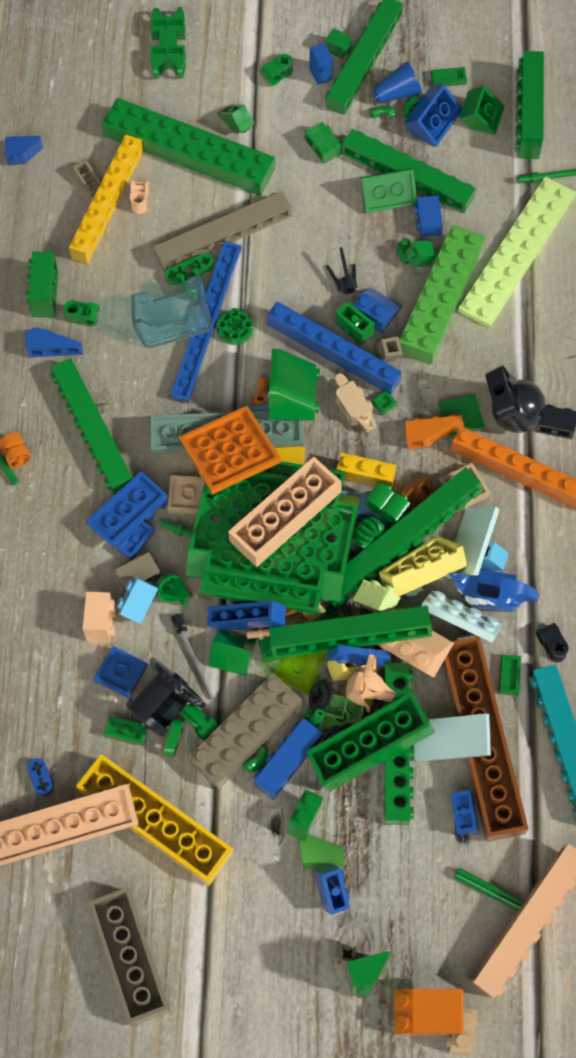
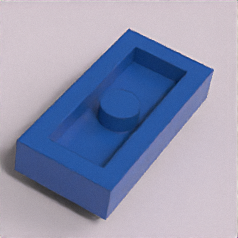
(135, 540)

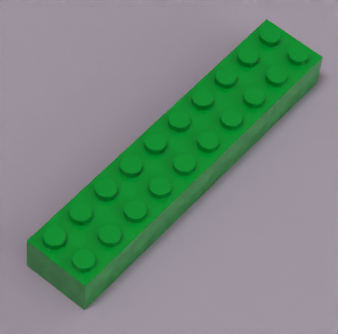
(190, 146)

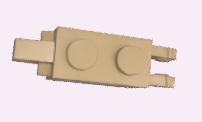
(353, 404)

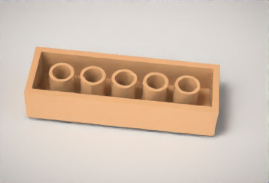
(285, 511)

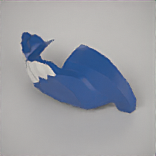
(494, 590)

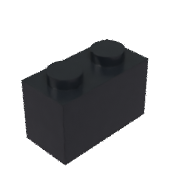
(557, 422)

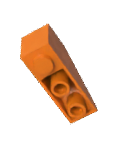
(426, 432)

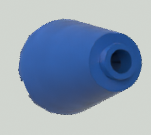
(397, 85)

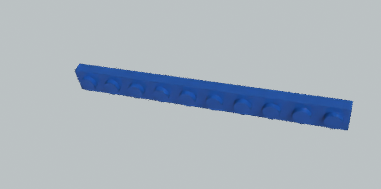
(198, 344)

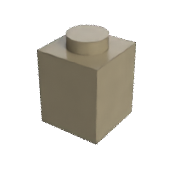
(388, 349)

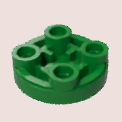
(235, 327)

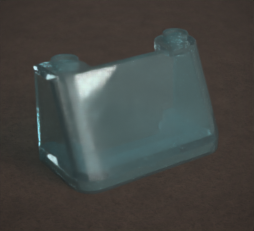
(171, 316)

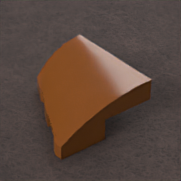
(417, 491)

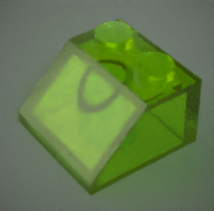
(300, 671)

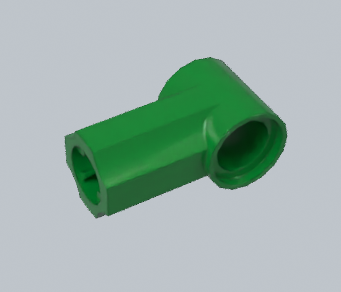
(202, 725)

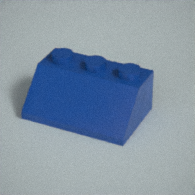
(433, 115)

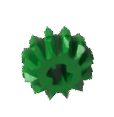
(368, 531)

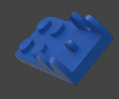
(127, 509)

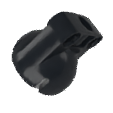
(514, 401)

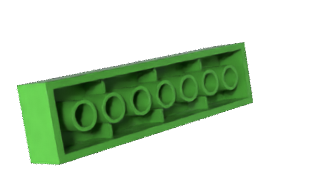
(441, 294)

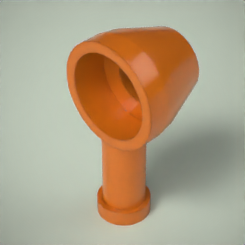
(261, 393)

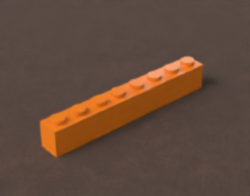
(515, 466)

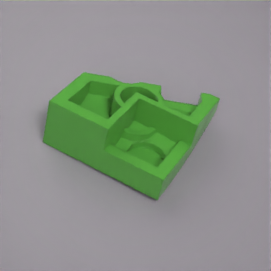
(340, 713)
(319, 853)

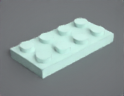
(462, 616)

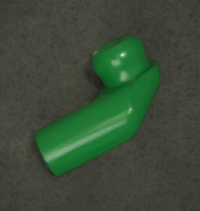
(407, 107)
(389, 110)
(258, 762)

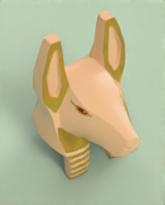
(367, 685)

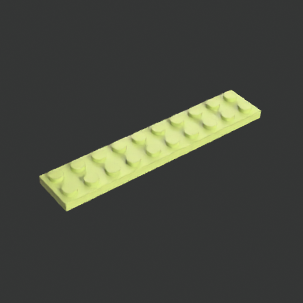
(517, 252)

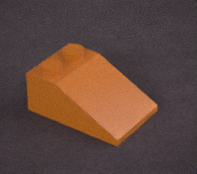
(428, 1012)

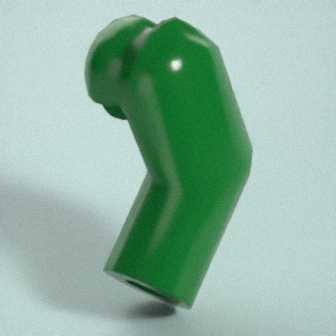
(402, 247)
(314, 718)

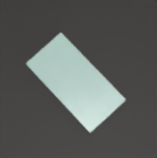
(475, 536)
(455, 739)

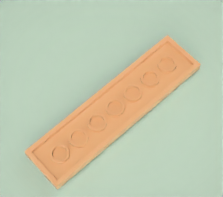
(67, 824)

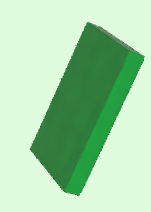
(388, 190)

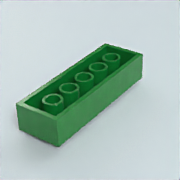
(530, 105)
(370, 742)

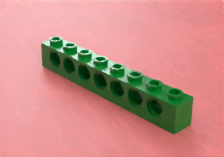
(392, 814)

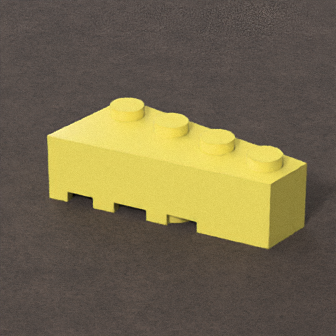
(424, 565)

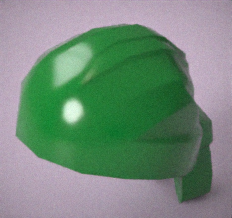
(172, 589)

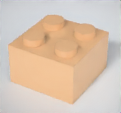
(99, 617)

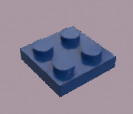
(120, 672)

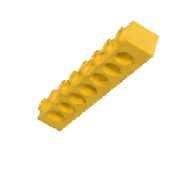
(106, 199)

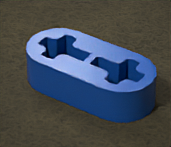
(36, 779)

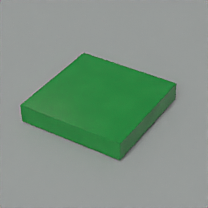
(468, 408)

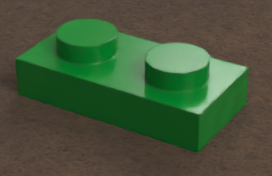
(125, 731)

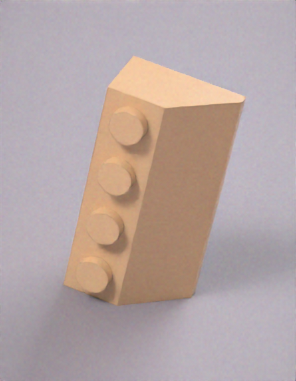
(422, 653)

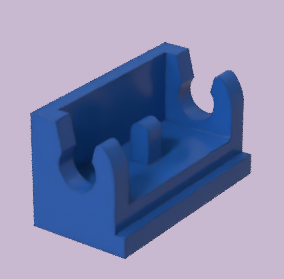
(465, 813)

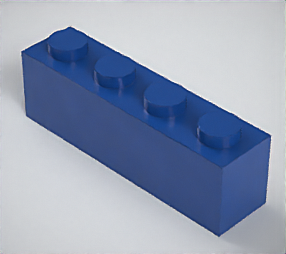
(246, 615)
(287, 759)

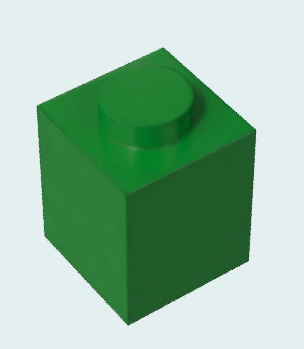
(338, 43)
(421, 253)

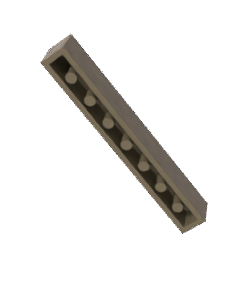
(226, 228)

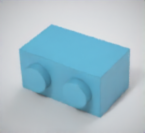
(136, 599)

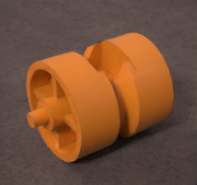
(15, 450)

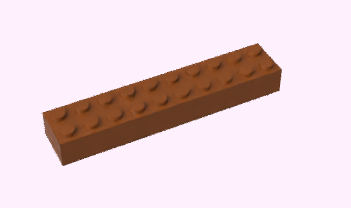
(492, 775)

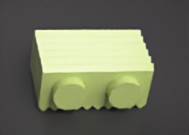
(375, 597)

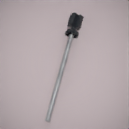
(178, 621)

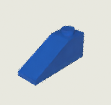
(50, 344)

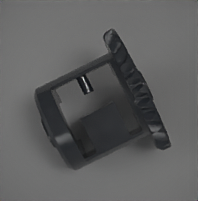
(162, 699)

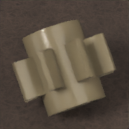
(347, 949)

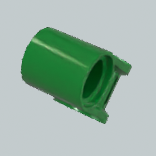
(276, 71)
(82, 314)

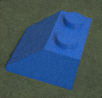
(377, 308)

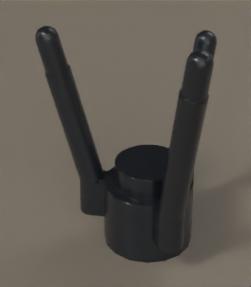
(347, 284)

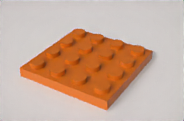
(229, 449)

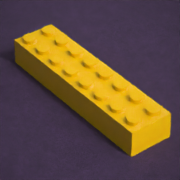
(162, 823)

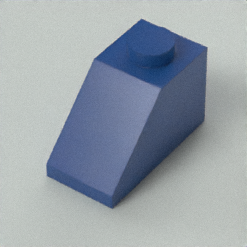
(22, 148)

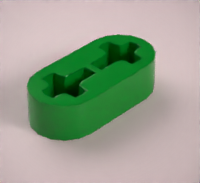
(173, 738)

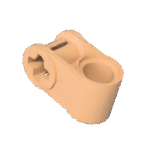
(139, 196)

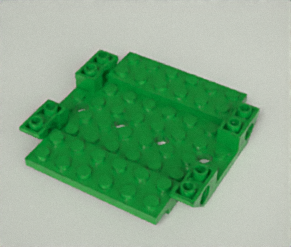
(295, 572)

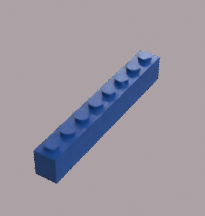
(334, 348)

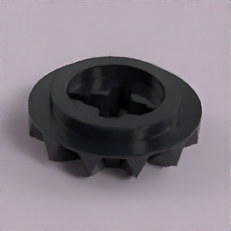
(316, 693)

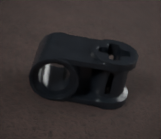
(551, 639)

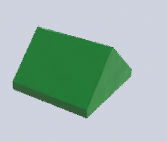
(231, 652)

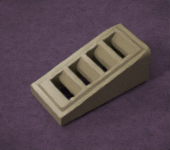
(84, 165)

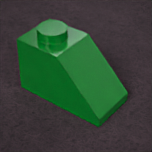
(236, 118)

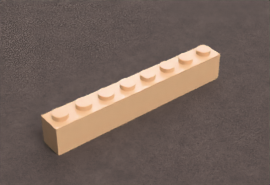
(527, 923)

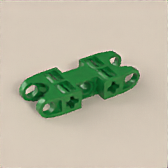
(168, 54)

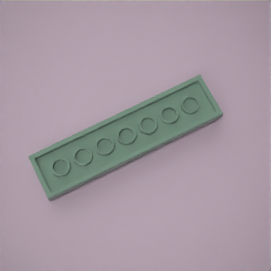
(168, 428)

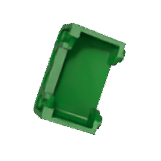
(292, 387)

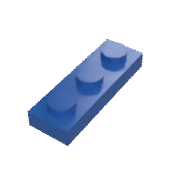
(357, 656)

